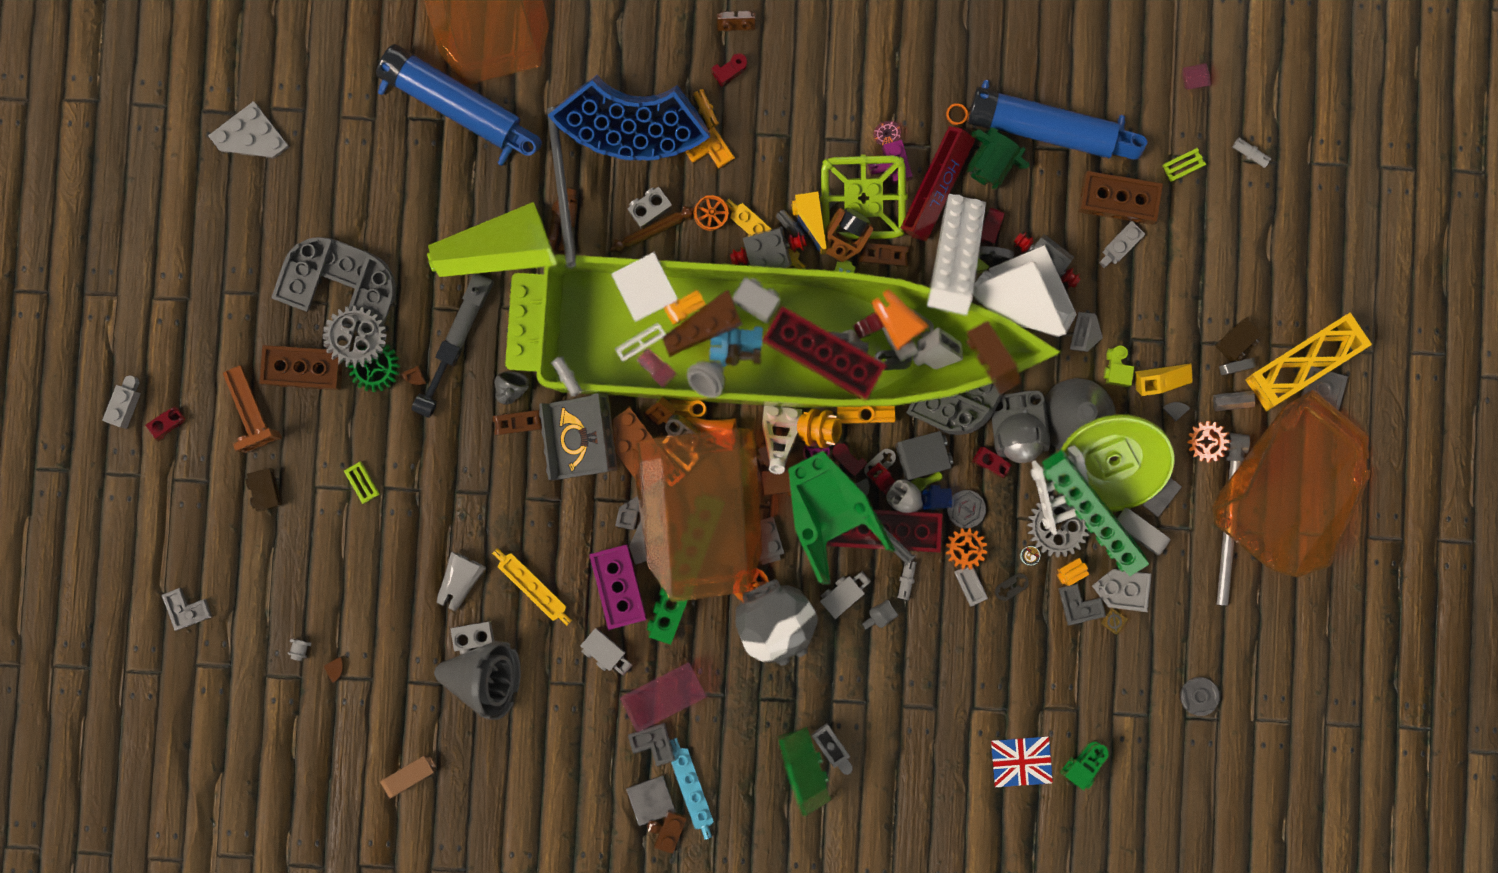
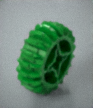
(372, 374)

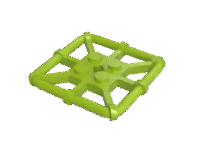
(871, 187)

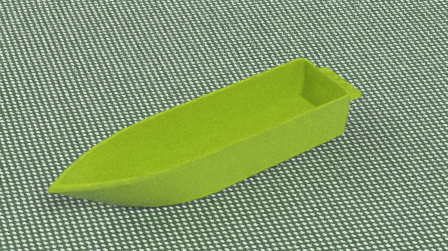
(585, 318)

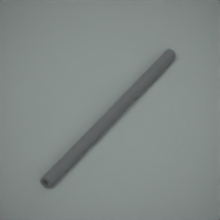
(562, 193)

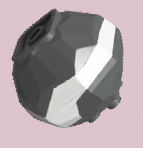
(775, 622)

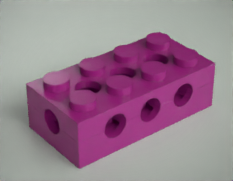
(605, 582)

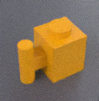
(1072, 572)

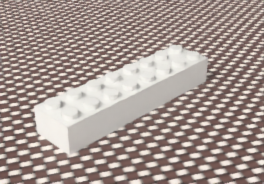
(957, 254)

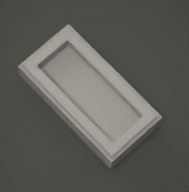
(971, 585)

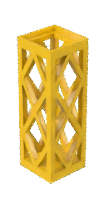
(1350, 335)

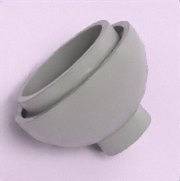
(706, 378)

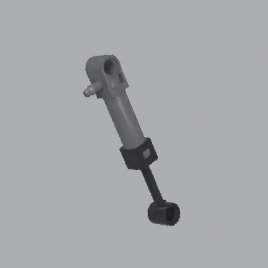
(451, 348)

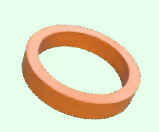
(959, 105)

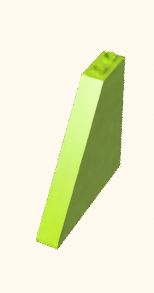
(498, 244)

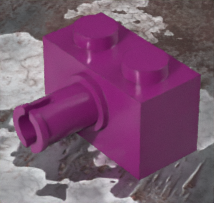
(892, 149)

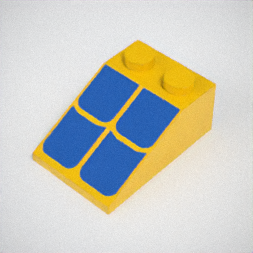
(809, 216)

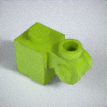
(1116, 372)

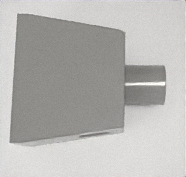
(938, 350)

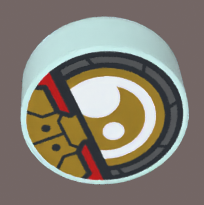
(1030, 555)

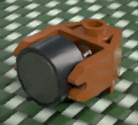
(855, 223)

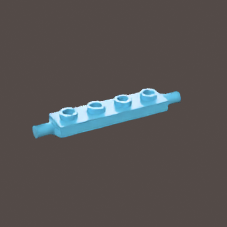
(691, 789)

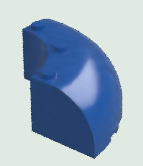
(630, 124)

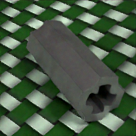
(1234, 400)

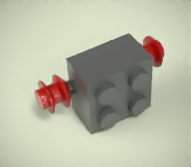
(768, 249)
(1059, 256)

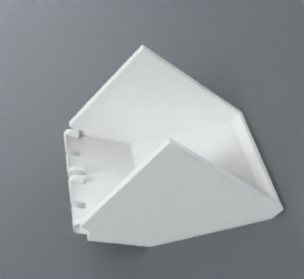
(1027, 292)

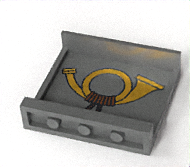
(578, 437)

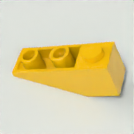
(1162, 379)

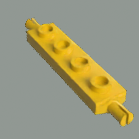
(753, 224)
(532, 586)

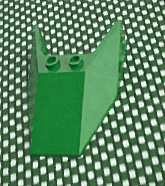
(826, 507)
(804, 770)

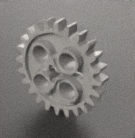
(372, 341)
(1070, 539)

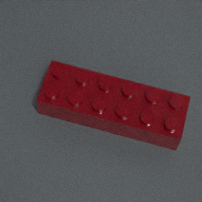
(823, 353)
(913, 530)

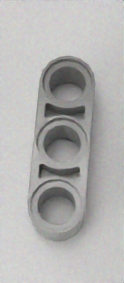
(1143, 532)

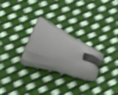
(459, 580)

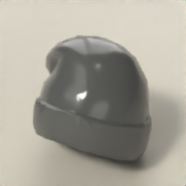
(510, 386)

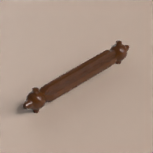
(652, 229)

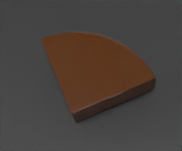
(414, 376)
(334, 669)

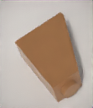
(408, 775)

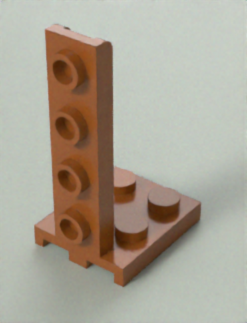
(249, 412)

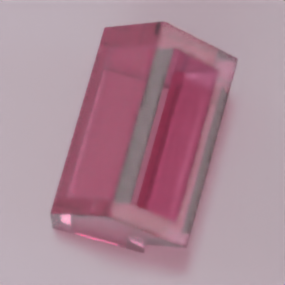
(1196, 76)

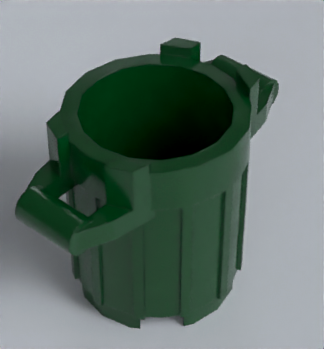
(995, 157)

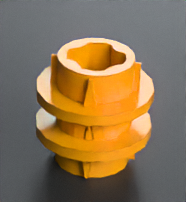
(819, 428)

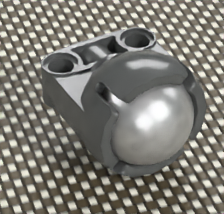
(1021, 427)

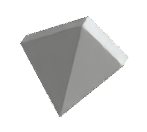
(1086, 332)

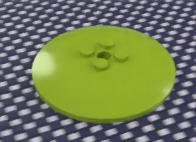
(1142, 464)

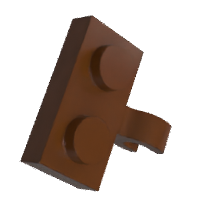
(661, 412)
(668, 831)

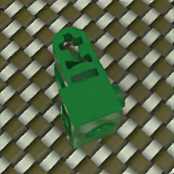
(1082, 770)

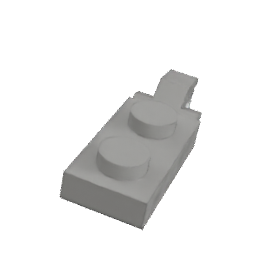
(1122, 244)

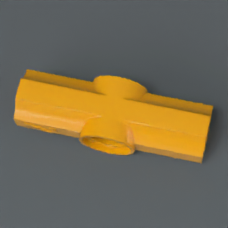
(879, 414)

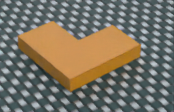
(714, 147)

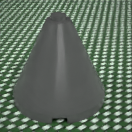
(1074, 405)
(483, 678)

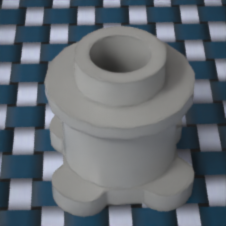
(298, 649)

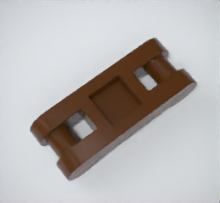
(885, 255)
(517, 422)

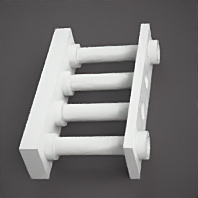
(1037, 473)

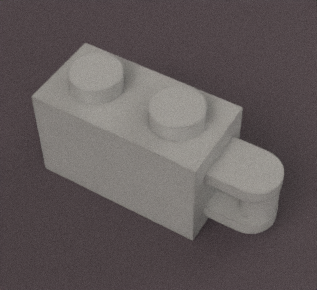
(122, 403)
(844, 594)
(605, 652)
(832, 748)

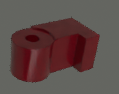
(730, 70)
(991, 226)
(868, 326)
(165, 423)
(847, 460)
(991, 462)
(883, 481)

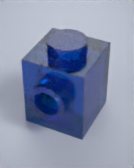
(937, 498)

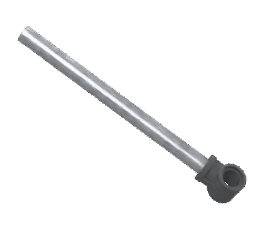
(1238, 448)

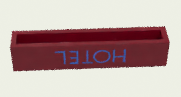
(937, 183)

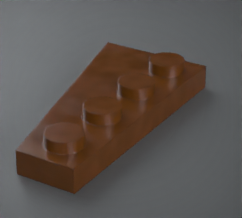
(708, 322)

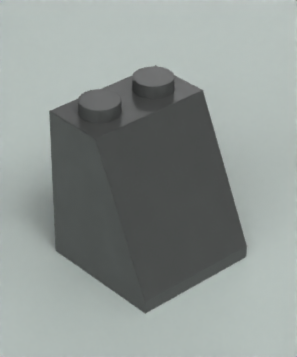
(923, 455)

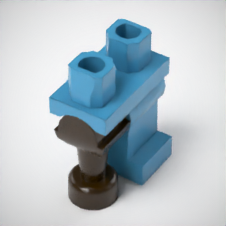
(737, 346)

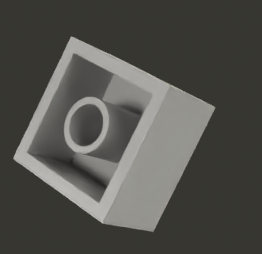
(757, 300)

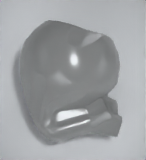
(905, 497)

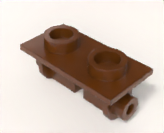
(744, 21)

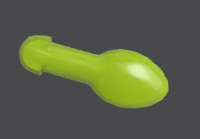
(921, 483)

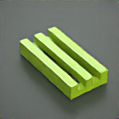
(1198, 157)
(369, 496)

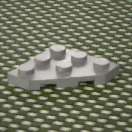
(249, 134)

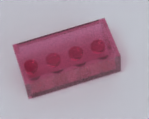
(663, 696)

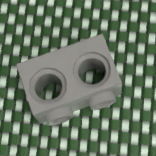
(653, 212)
(471, 632)

